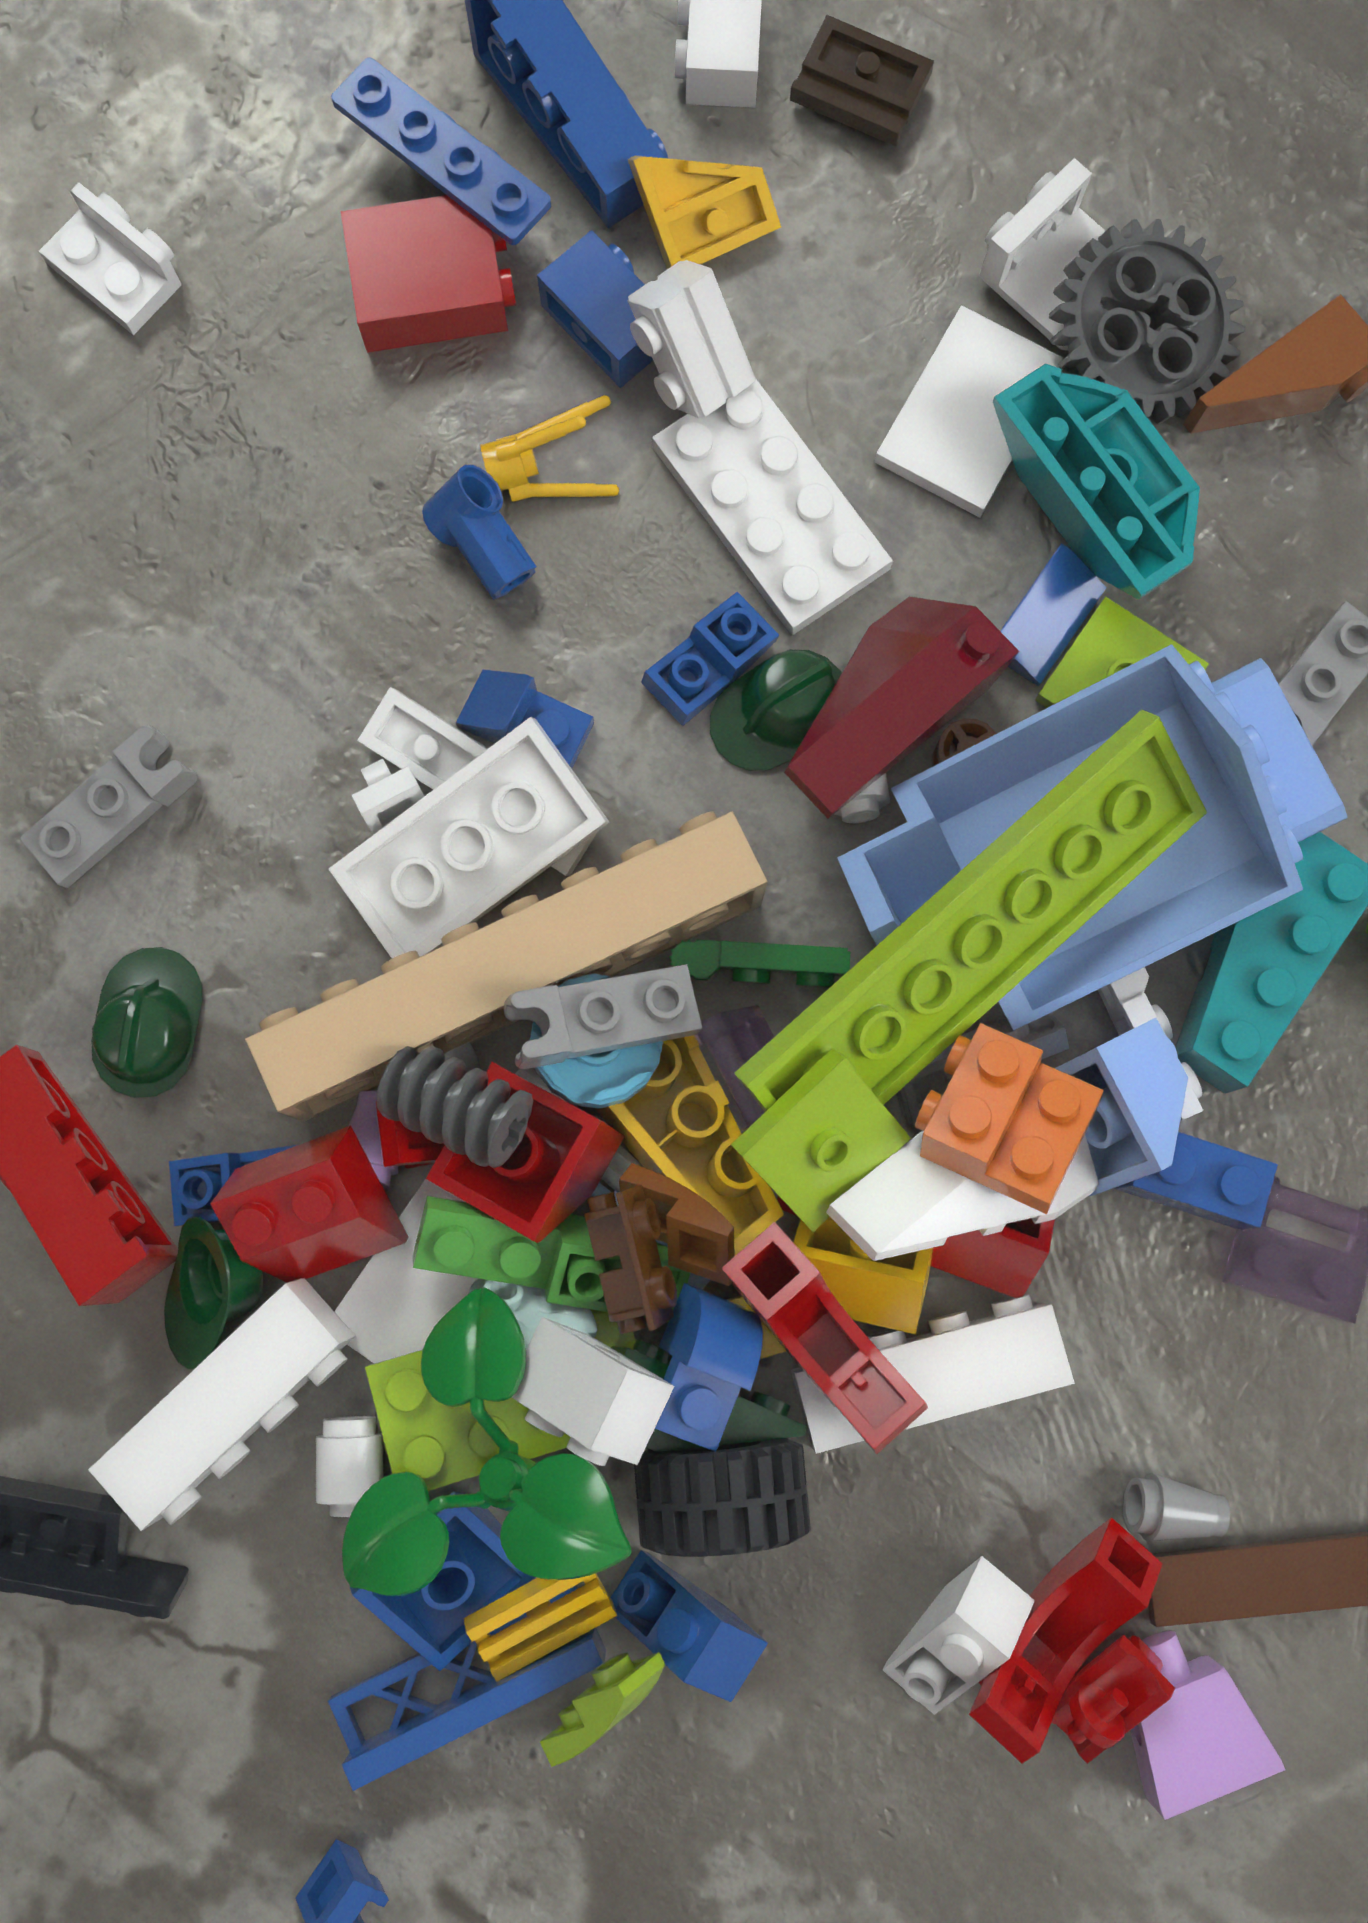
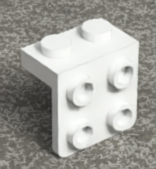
(1037, 243)

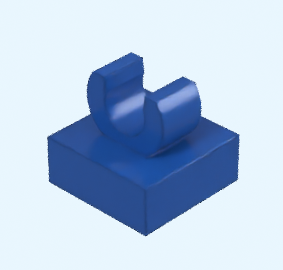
(339, 1888)

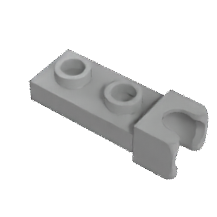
(1328, 670)
(107, 807)
(605, 1015)

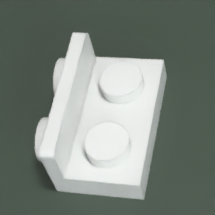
(112, 261)

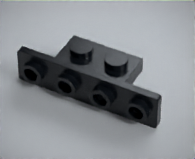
(74, 1551)

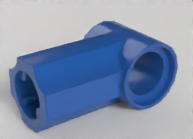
(468, 517)

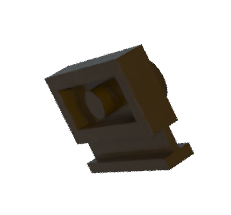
(861, 80)

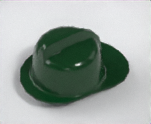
(771, 708)
(147, 1022)
(206, 1291)

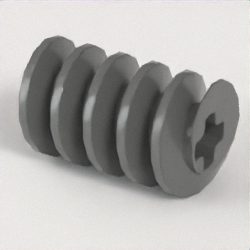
(454, 1105)

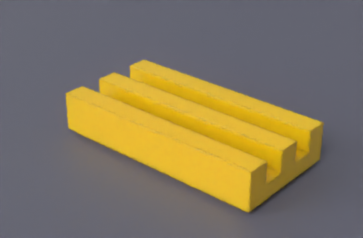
(546, 1624)

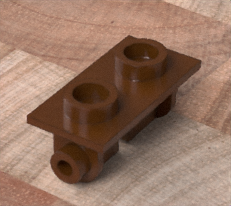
(642, 1283)

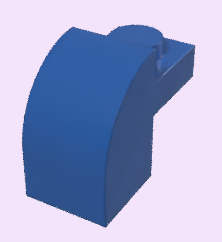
(713, 1357)

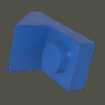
(507, 699)

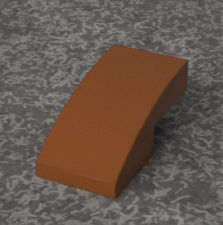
(694, 1230)

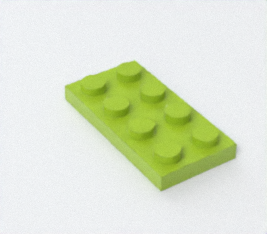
(447, 1441)

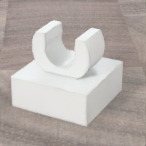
(386, 794)

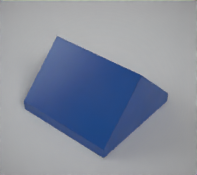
(470, 1579)

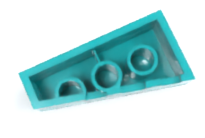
(1269, 966)

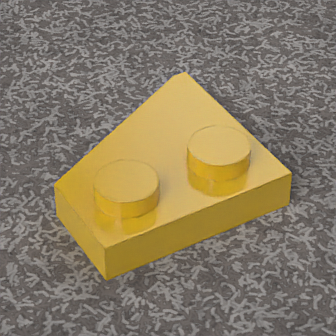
(703, 206)

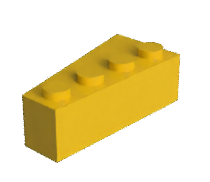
(686, 1133)

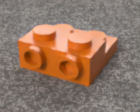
(1006, 1118)

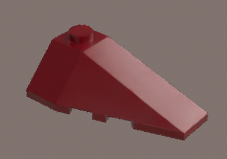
(897, 691)

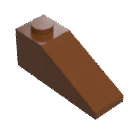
(1294, 375)

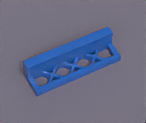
(459, 1714)

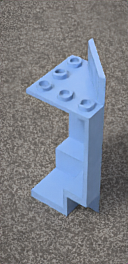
(1243, 758)

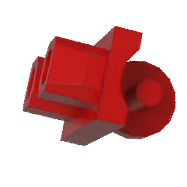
(1112, 1696)

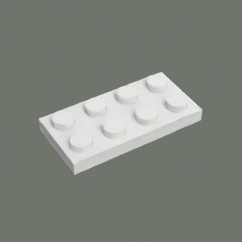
(773, 506)
(469, 842)

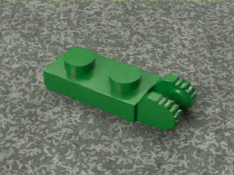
(755, 961)

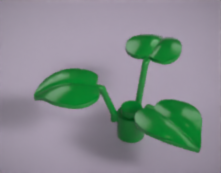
(558, 1508)

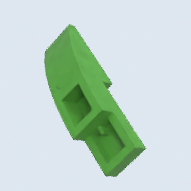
(473, 1244)

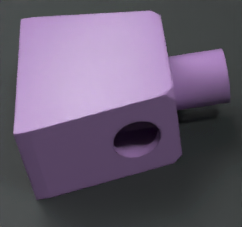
(1201, 1738)

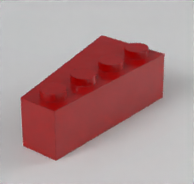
(73, 1188)

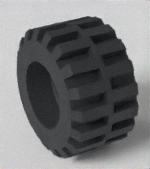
(722, 1500)

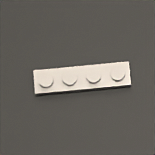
(432, 749)

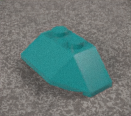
(1101, 476)

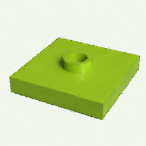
(1105, 646)
(821, 1138)

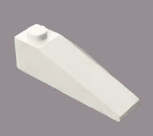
(919, 1204)

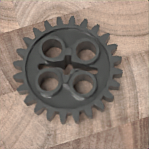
(1148, 318)

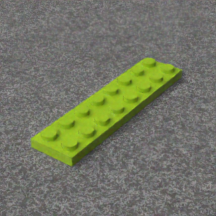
(993, 919)

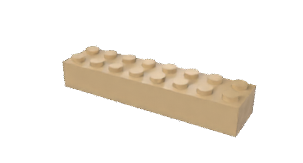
(460, 990)

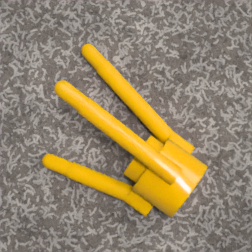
(512, 458)

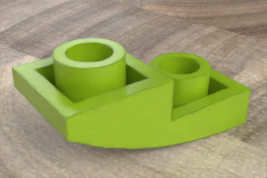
(616, 1692)

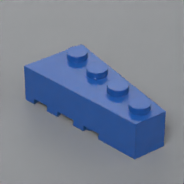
(565, 97)

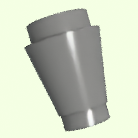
(1172, 1510)

